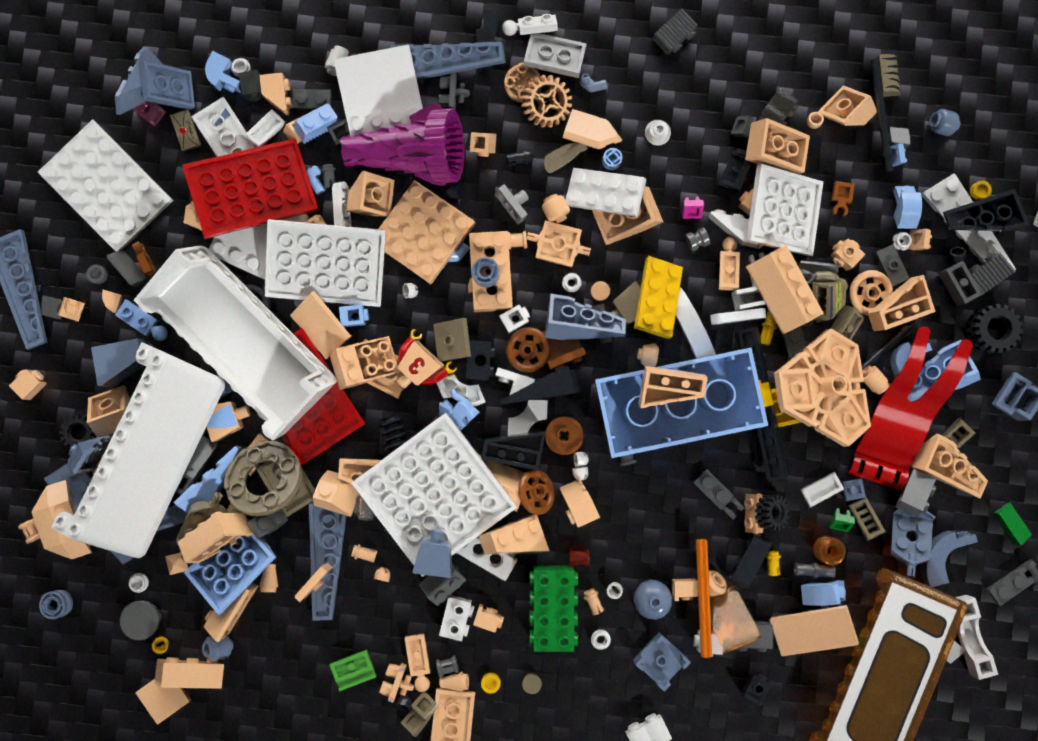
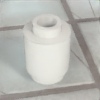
(337, 52)

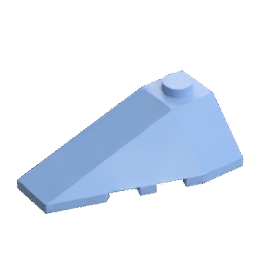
(934, 368)
(212, 482)

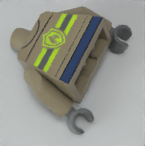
(829, 293)

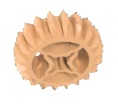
(539, 97)

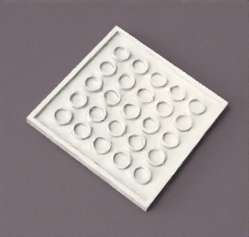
(431, 485)

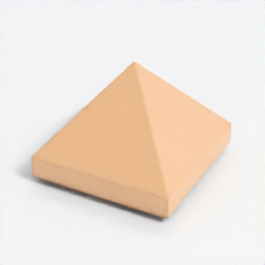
(176, 563)

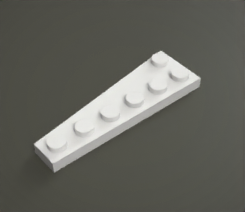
(951, 194)

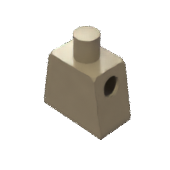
(627, 303)

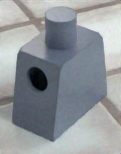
(434, 556)

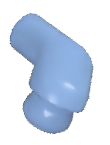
(314, 181)
(459, 253)

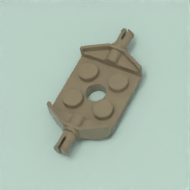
(199, 513)

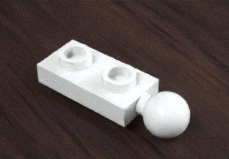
(531, 25)

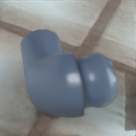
(591, 86)

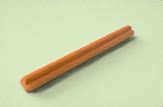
(704, 598)

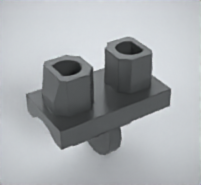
(450, 83)

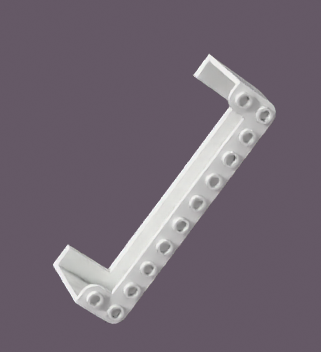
(237, 337)
(145, 456)

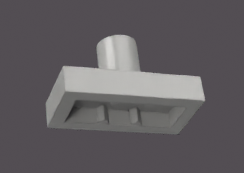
(513, 203)

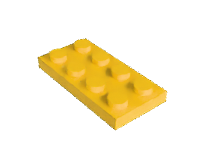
(658, 297)

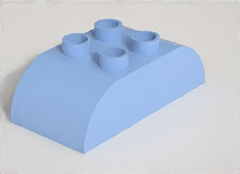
(729, 405)

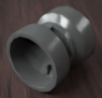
(697, 239)

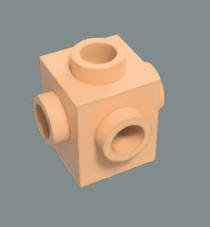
(847, 254)

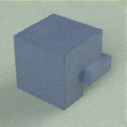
(1017, 398)

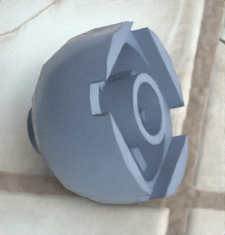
(652, 599)

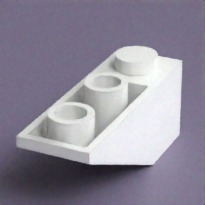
(734, 225)

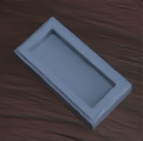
(173, 516)

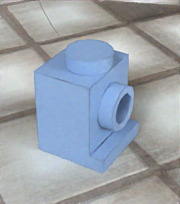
(347, 312)

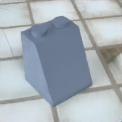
(116, 361)

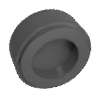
(96, 274)

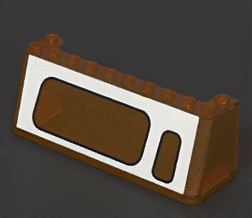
(894, 663)

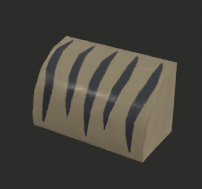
(889, 75)

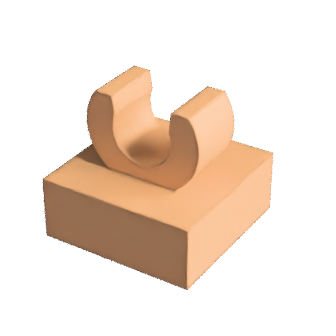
(920, 239)
(71, 309)

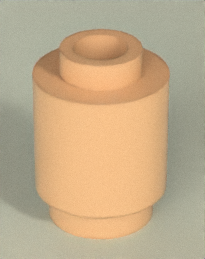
(875, 379)

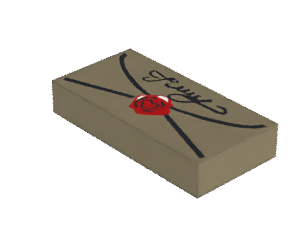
(185, 130)

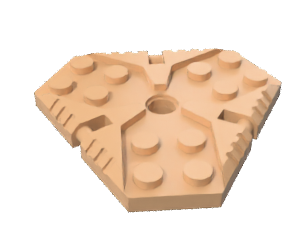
(820, 387)

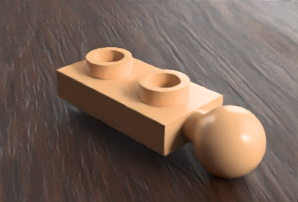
(729, 265)
(418, 660)

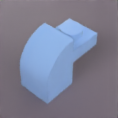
(218, 71)
(908, 207)
(900, 356)
(823, 593)

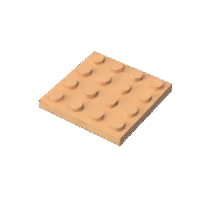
(424, 231)

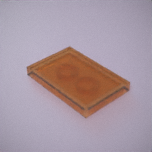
(732, 620)

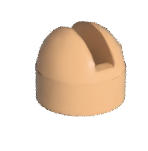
(813, 119)
(382, 574)

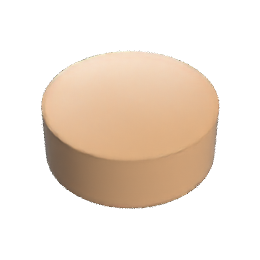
(600, 291)

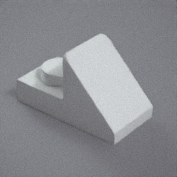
(519, 381)

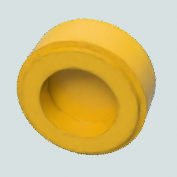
(980, 190)
(490, 683)

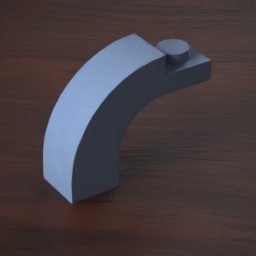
(934, 571)

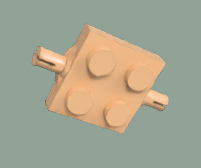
(558, 243)

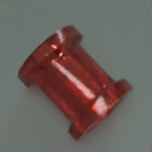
(579, 557)

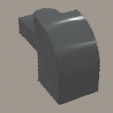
(267, 524)

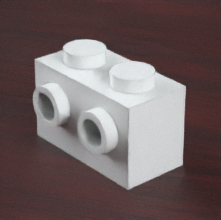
(455, 618)

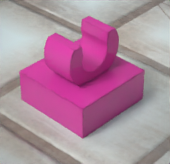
(693, 208)

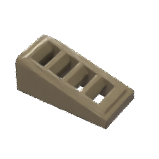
(954, 428)
(864, 529)

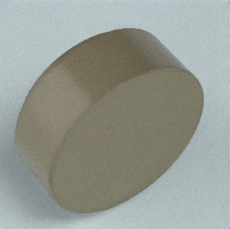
(531, 683)

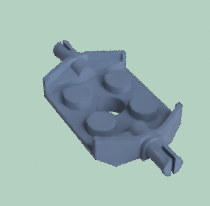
(907, 551)

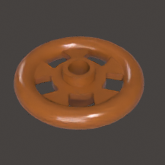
(512, 353)
(536, 492)

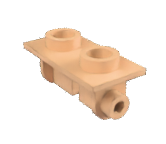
(750, 505)

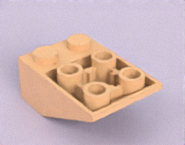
(363, 362)

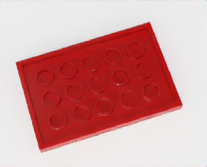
(249, 188)
(326, 421)

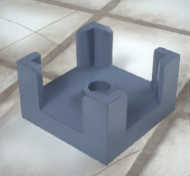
(661, 660)

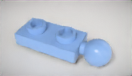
(141, 321)

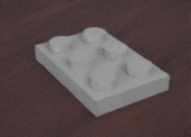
(554, 54)

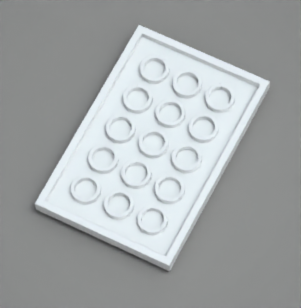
(105, 186)
(328, 259)

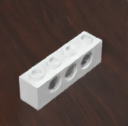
(499, 569)

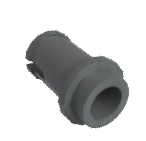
(328, 175)

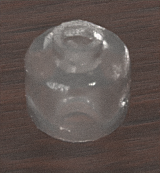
(362, 510)

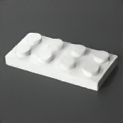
(605, 191)

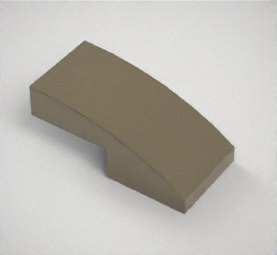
(420, 714)

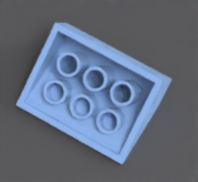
(230, 571)

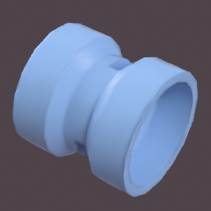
(611, 163)

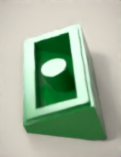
(1013, 524)

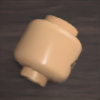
(555, 208)

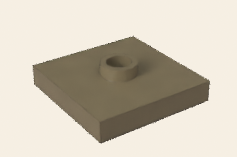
(452, 340)

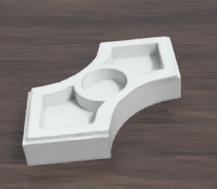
(471, 393)
(535, 411)

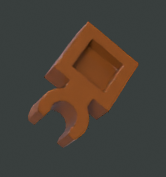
(842, 195)
(145, 263)

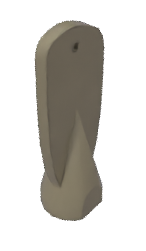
(562, 156)

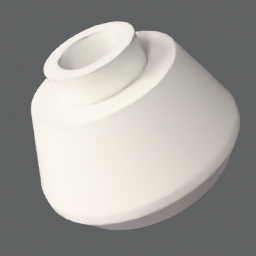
(653, 133)

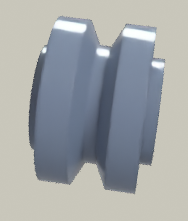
(485, 263)
(48, 607)

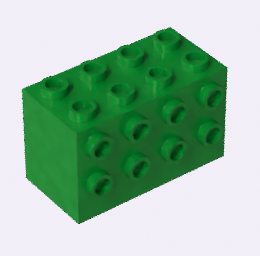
(553, 608)

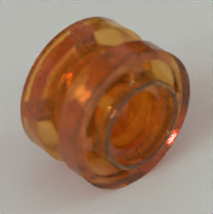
(837, 553)

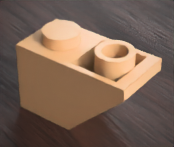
(274, 90)

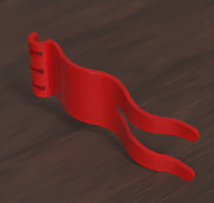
(902, 425)

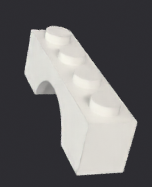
(977, 656)

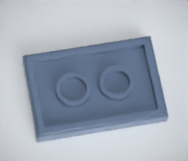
(166, 85)

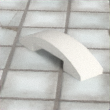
(693, 327)

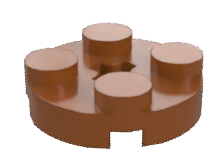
(562, 446)

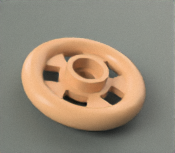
(860, 280)

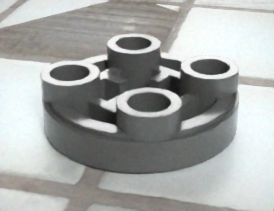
(140, 620)

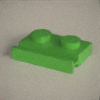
(353, 670)

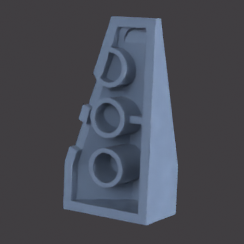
(130, 91)
(576, 321)

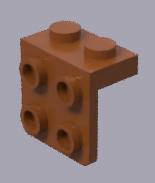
(563, 352)

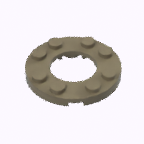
(246, 460)

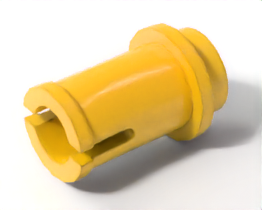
(773, 563)

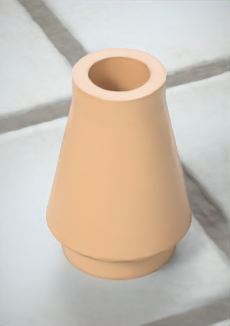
(269, 579)
(455, 682)

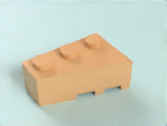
(903, 305)
(669, 386)
(579, 503)
(515, 538)
(188, 673)

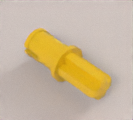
(768, 329)

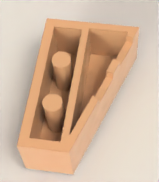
(212, 535)

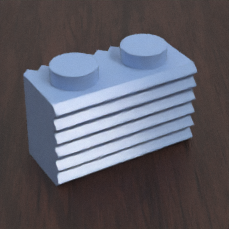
(315, 123)

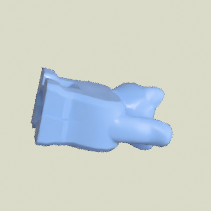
(460, 411)

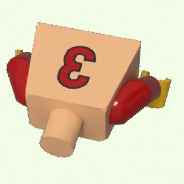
(420, 364)

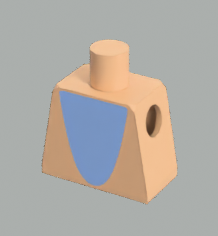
(226, 420)

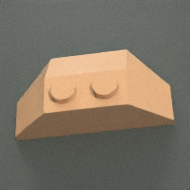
(54, 500)

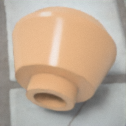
(648, 355)
(716, 584)

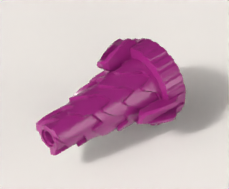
(427, 146)

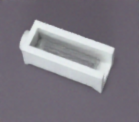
(747, 298)

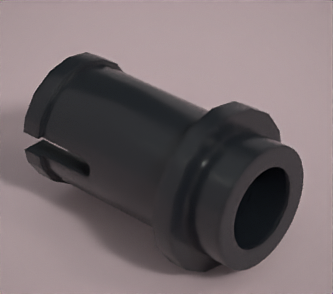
(518, 158)

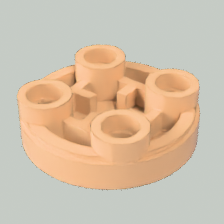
(517, 79)

